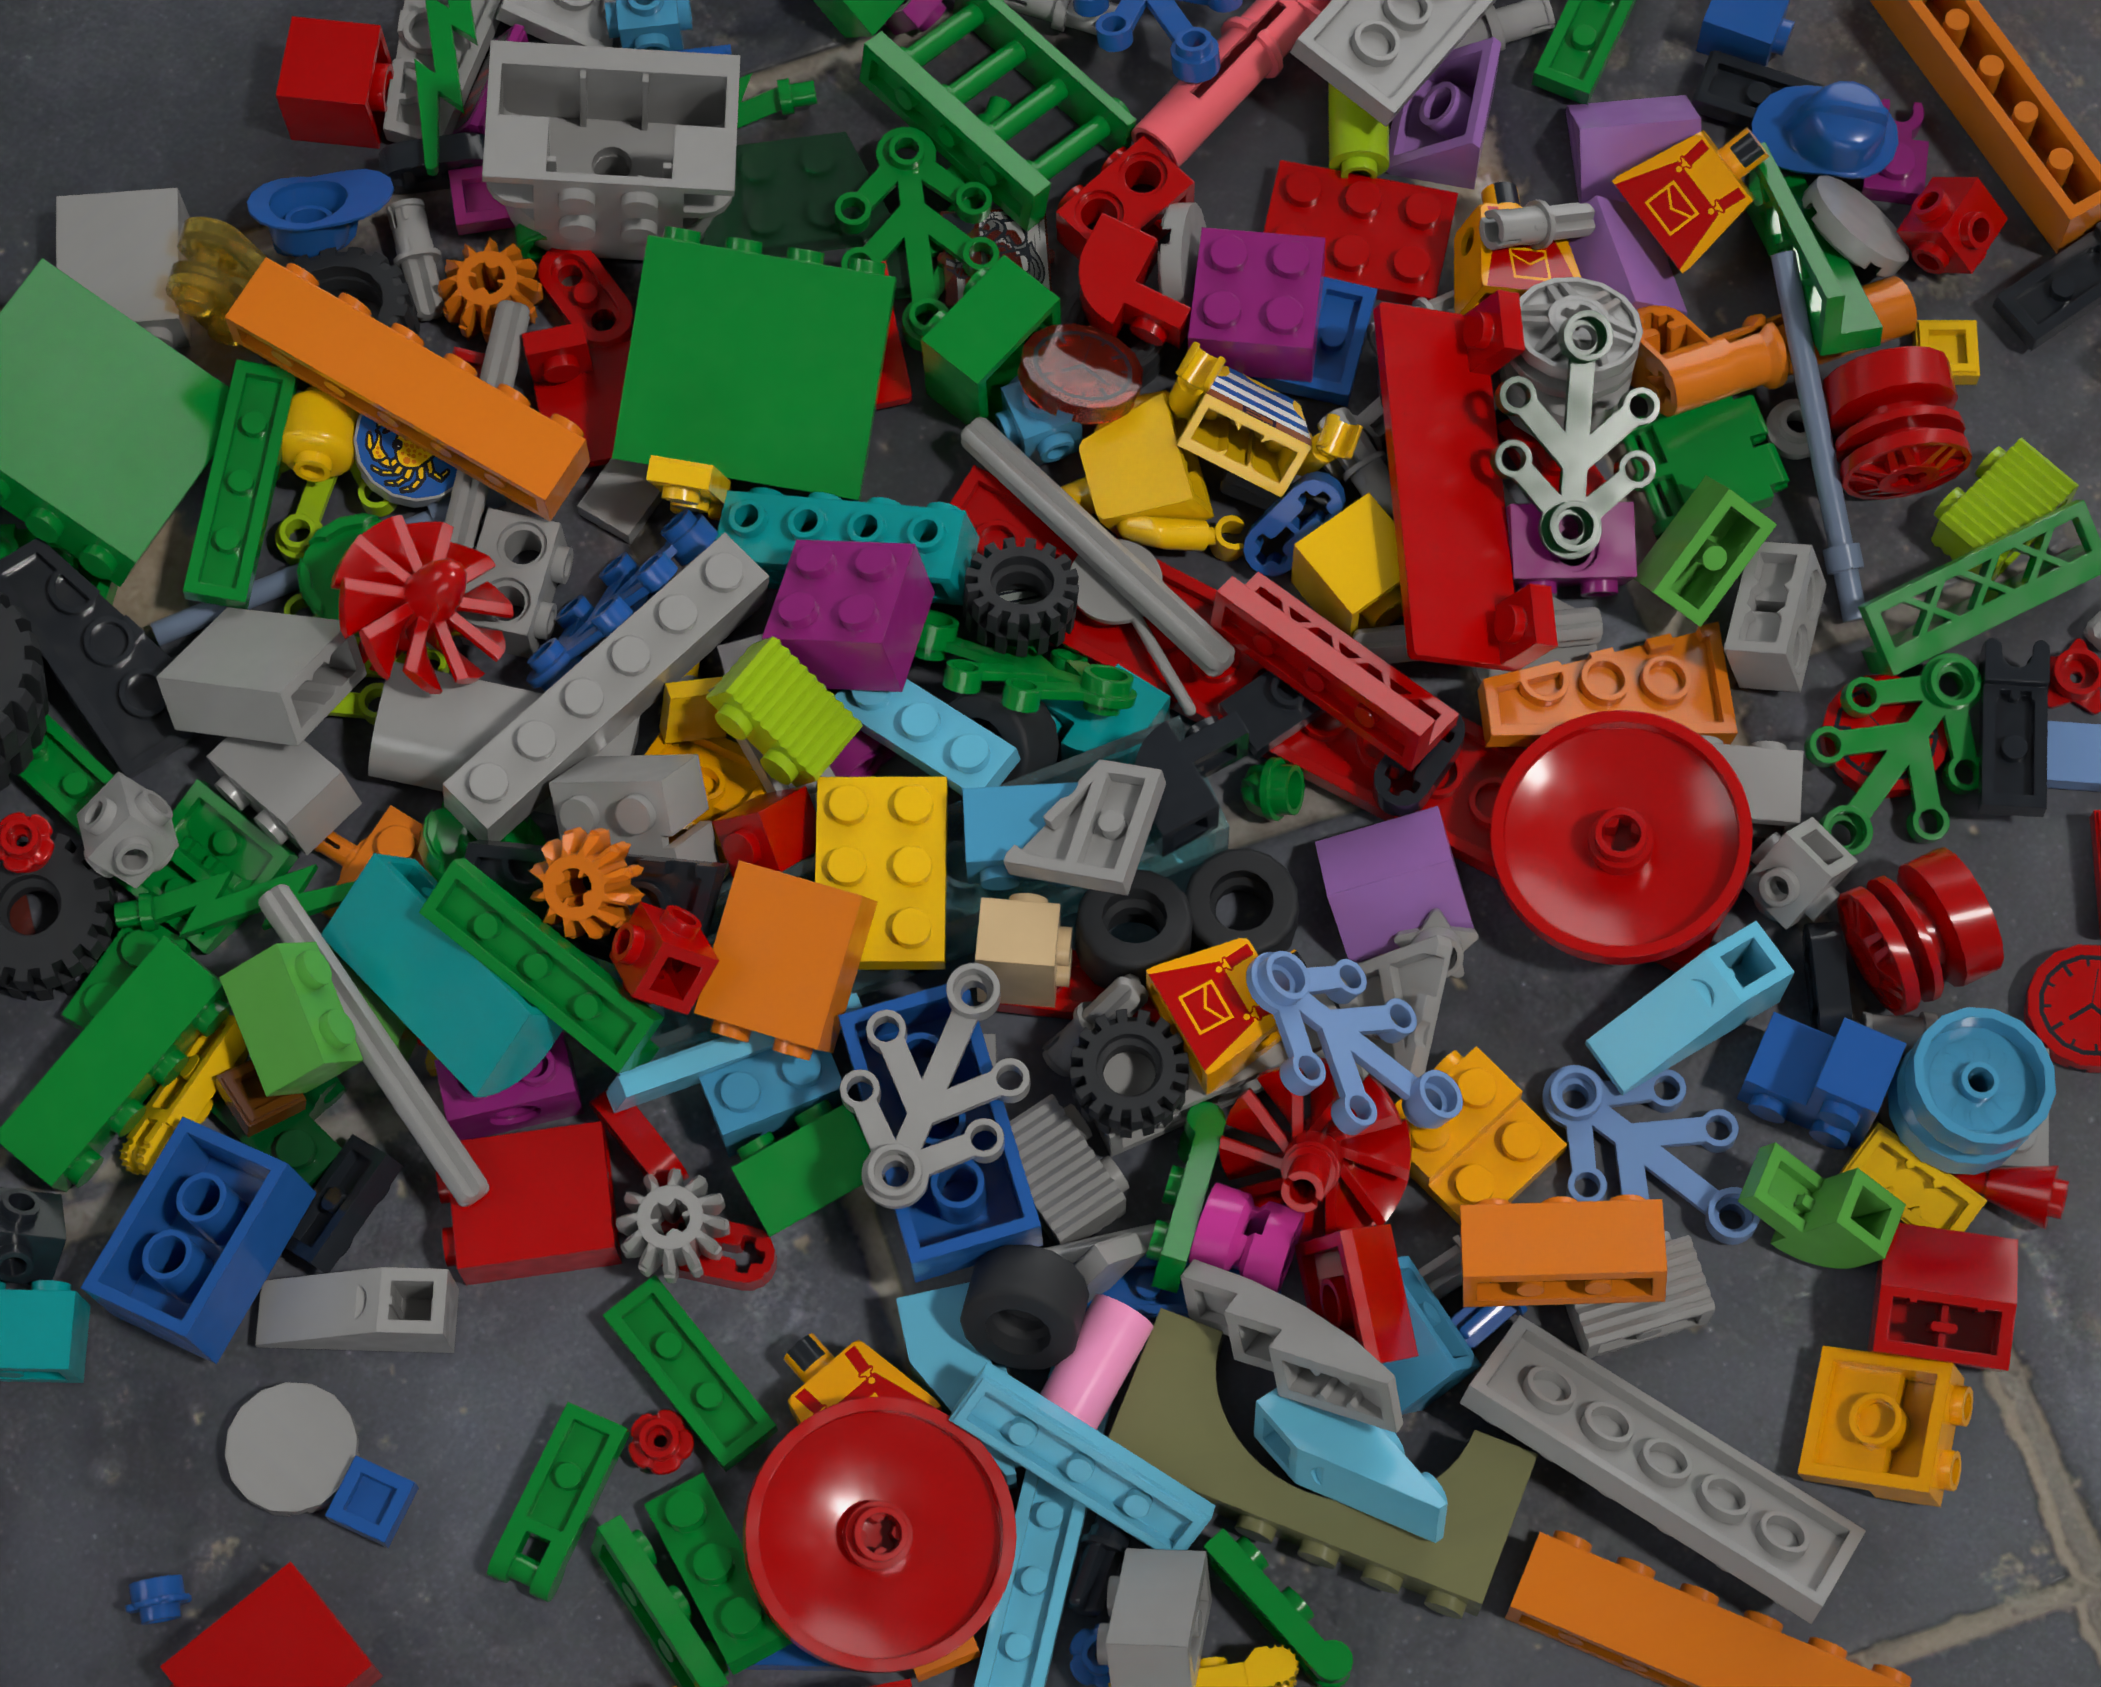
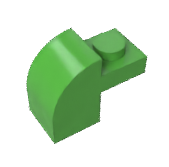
(1821, 1220)

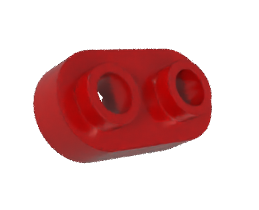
(589, 301)

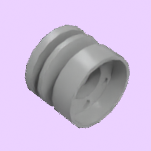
(1543, 363)

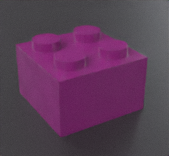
(1259, 301)
(853, 611)

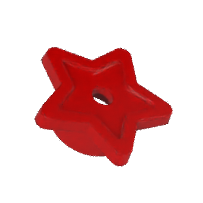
(2064, 691)

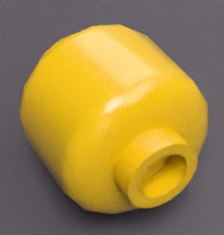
(319, 436)

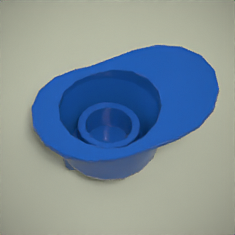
(1827, 130)
(318, 210)

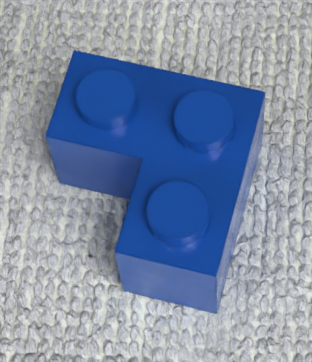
(1821, 1079)

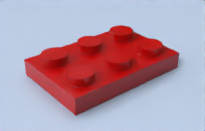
(1372, 227)

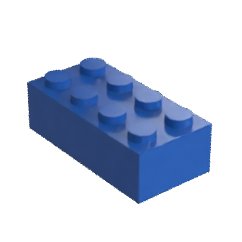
(972, 1203)

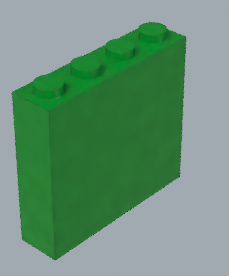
(755, 362)
(97, 423)

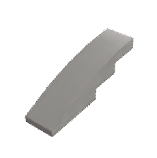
(1306, 1353)

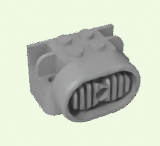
(609, 142)

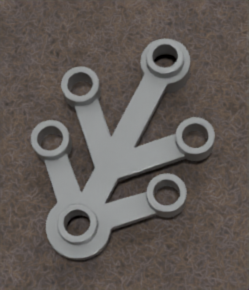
(930, 1098)

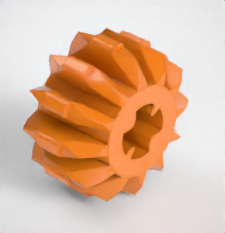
(470, 280)
(563, 887)

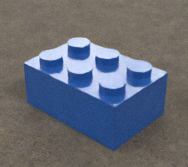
(199, 1239)

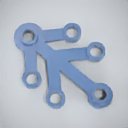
(1285, 989)
(1643, 1144)

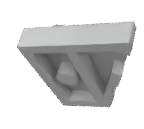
(1096, 831)
(1417, 977)

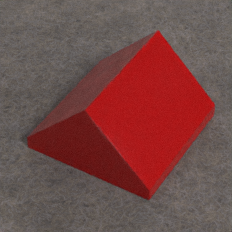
(1359, 1288)

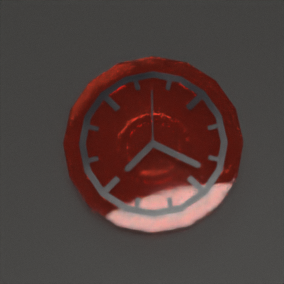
(1080, 373)

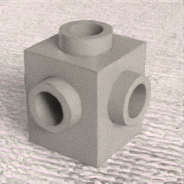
(127, 831)
(1798, 874)

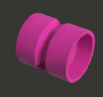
(1246, 1236)

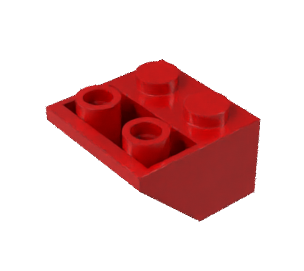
(1946, 1297)

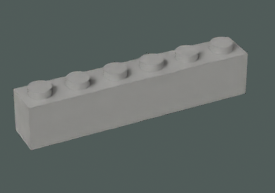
(606, 690)

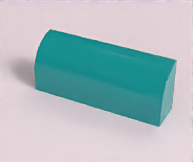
(434, 985)

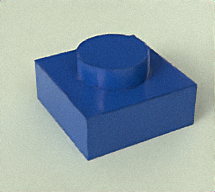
(372, 1501)

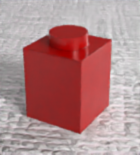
(769, 830)

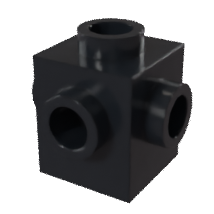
(30, 1235)

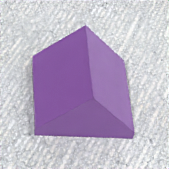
(1445, 122)
(1621, 135)
(1626, 257)
(1390, 881)

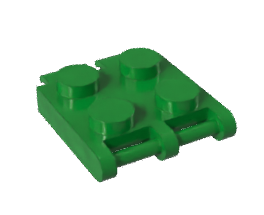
(1708, 442)

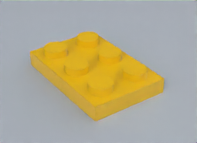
(889, 846)

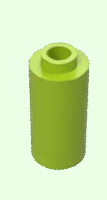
(1355, 138)

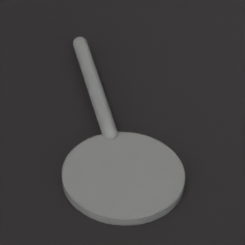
(1106, 605)

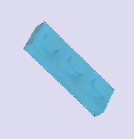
(932, 736)

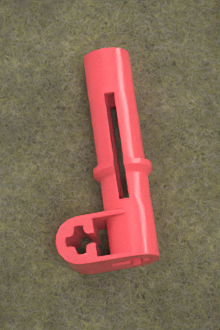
(1249, 51)

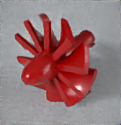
(406, 589)
(1355, 1173)

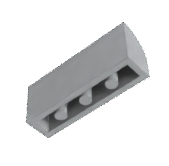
(431, 736)

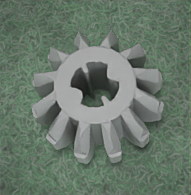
(669, 1204)

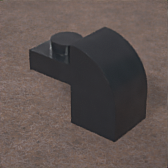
(1187, 802)

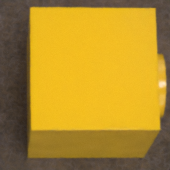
(1351, 568)

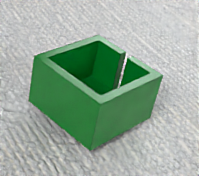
(982, 338)

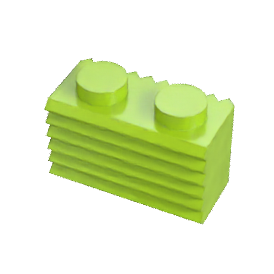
(2009, 493)
(783, 713)

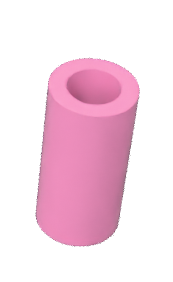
(1103, 1356)

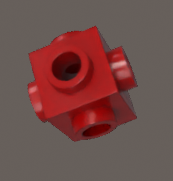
(1952, 225)
(663, 957)

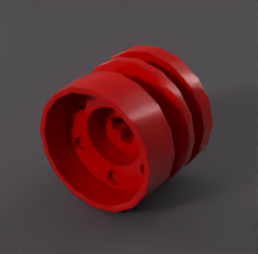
(1896, 423)
(1920, 931)

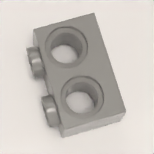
(524, 585)
(1775, 617)

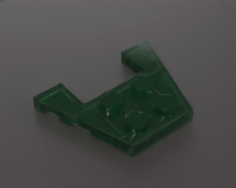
(789, 199)

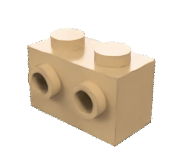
(1024, 948)

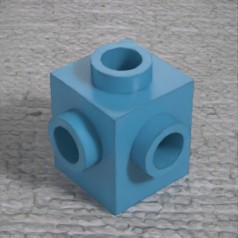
(649, 23)
(1035, 431)

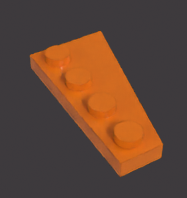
(1665, 677)

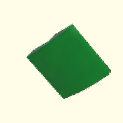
(211, 842)

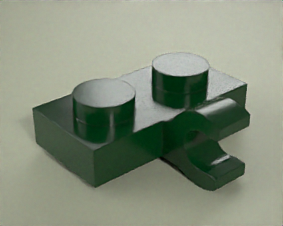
(297, 1138)

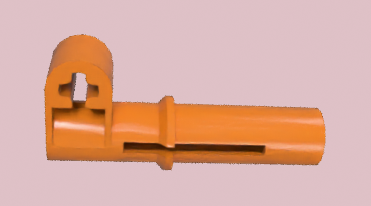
(1695, 370)

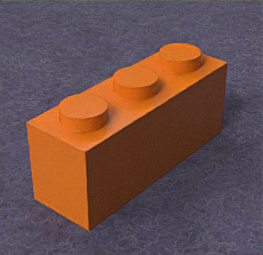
(1563, 1252)

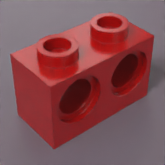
(1112, 195)

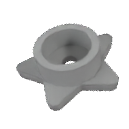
(1437, 924)

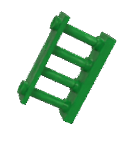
(980, 147)

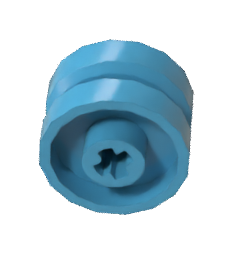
(1971, 1091)

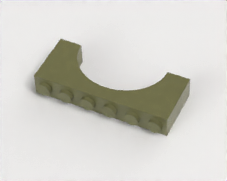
(1180, 1428)

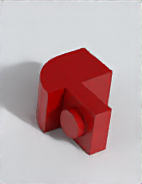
(1114, 289)

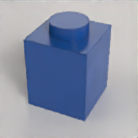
(1746, 29)

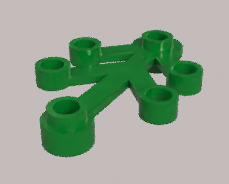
(916, 221)
(1028, 678)
(1905, 747)

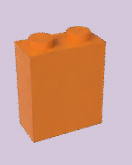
(785, 960)

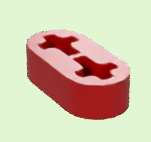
(638, 1140)
(725, 1270)

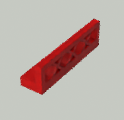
(1331, 669)

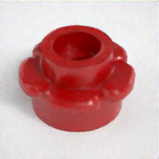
(37, 850)
(666, 1458)

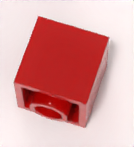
(335, 82)

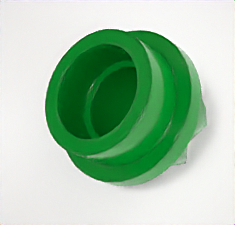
(1273, 789)

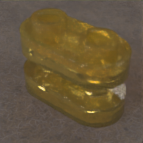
(214, 274)

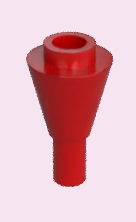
(2023, 1191)

